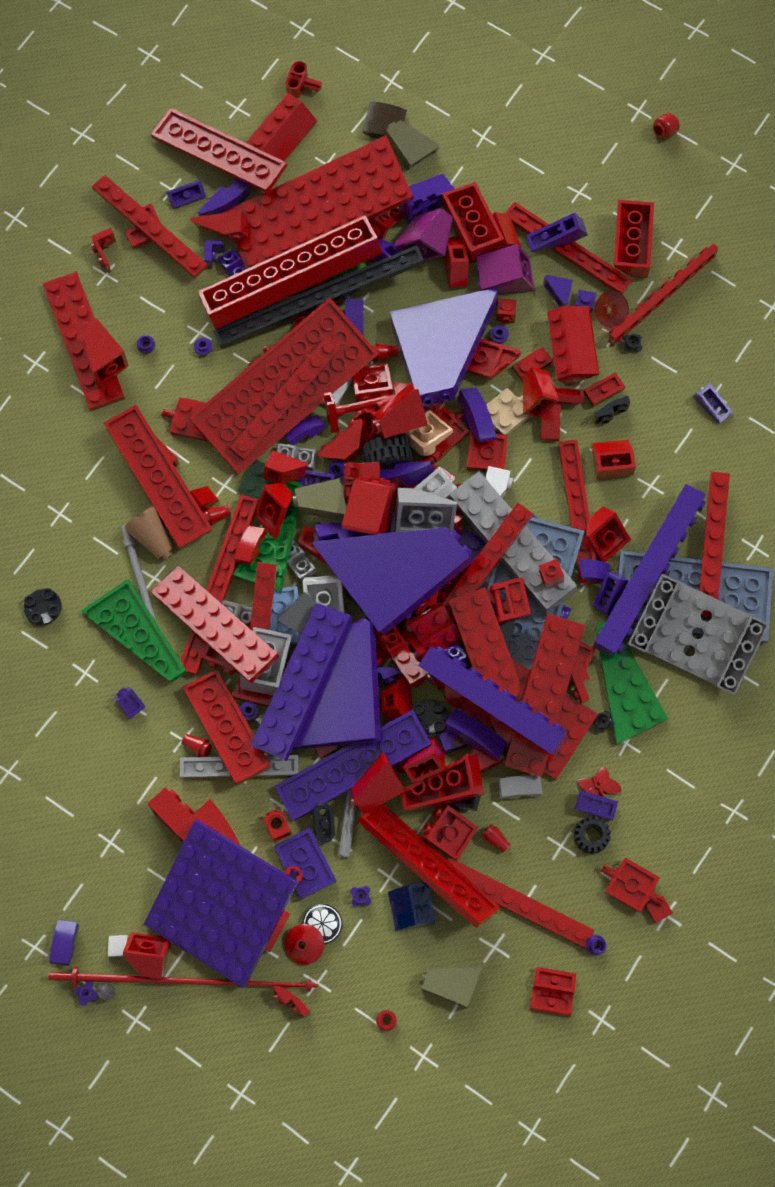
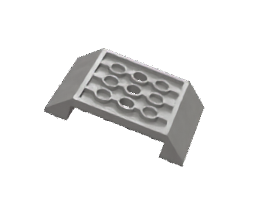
(727, 638)

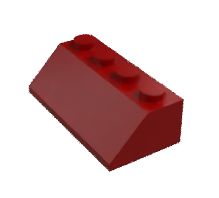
(283, 128)
(472, 220)
(633, 237)
(573, 343)

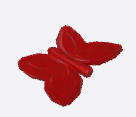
(600, 783)

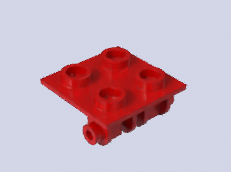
(355, 470)

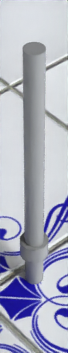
(129, 544)

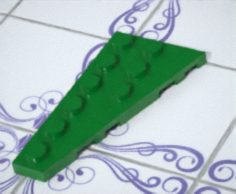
(274, 549)
(131, 623)
(629, 695)

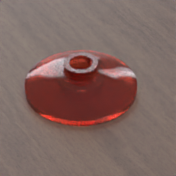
(618, 305)

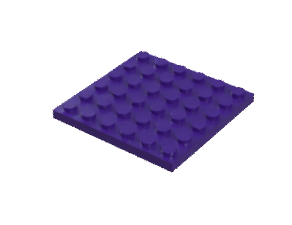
(220, 903)

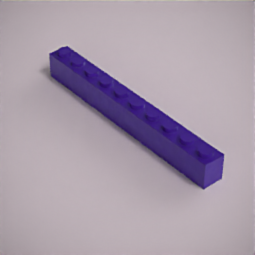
(649, 570)

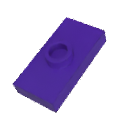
(596, 805)

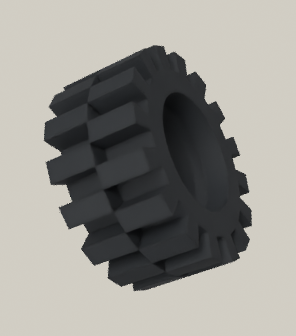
(592, 847)

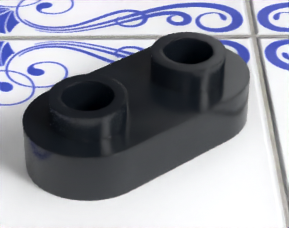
(323, 821)

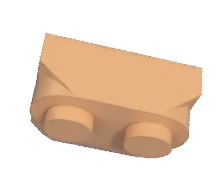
(426, 438)

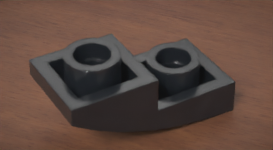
(606, 413)

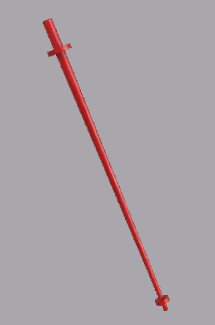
(75, 977)

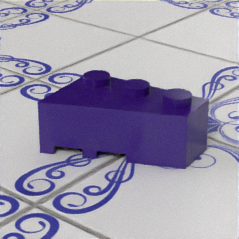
(426, 196)

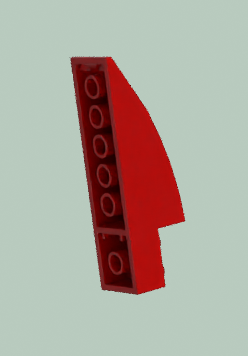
(180, 817)

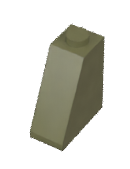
(409, 144)
(321, 499)
(451, 983)

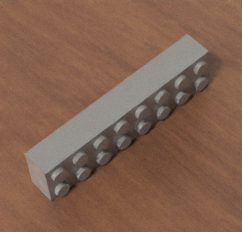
(485, 513)

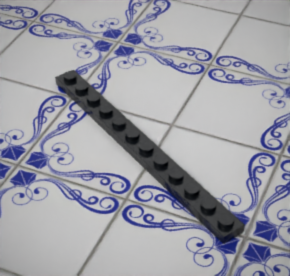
(315, 297)

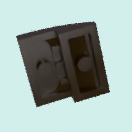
(380, 116)

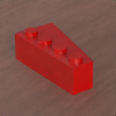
(456, 783)

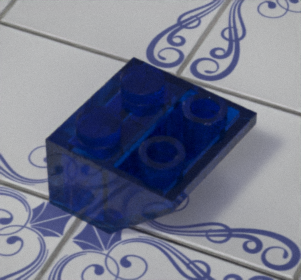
(411, 906)

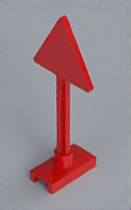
(334, 411)

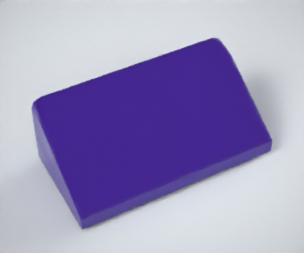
(186, 194)

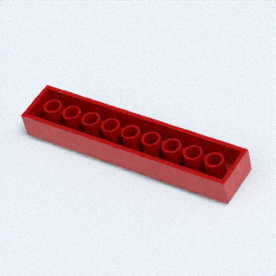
(290, 272)

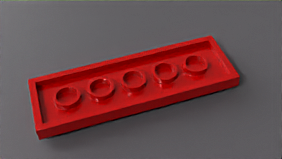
(226, 727)

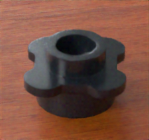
(632, 338)
(608, 721)

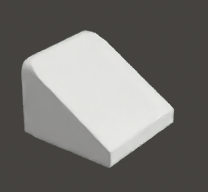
(116, 945)

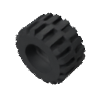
(388, 451)

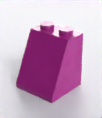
(429, 233)
(507, 270)

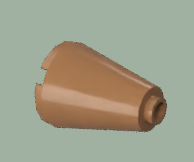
(151, 533)

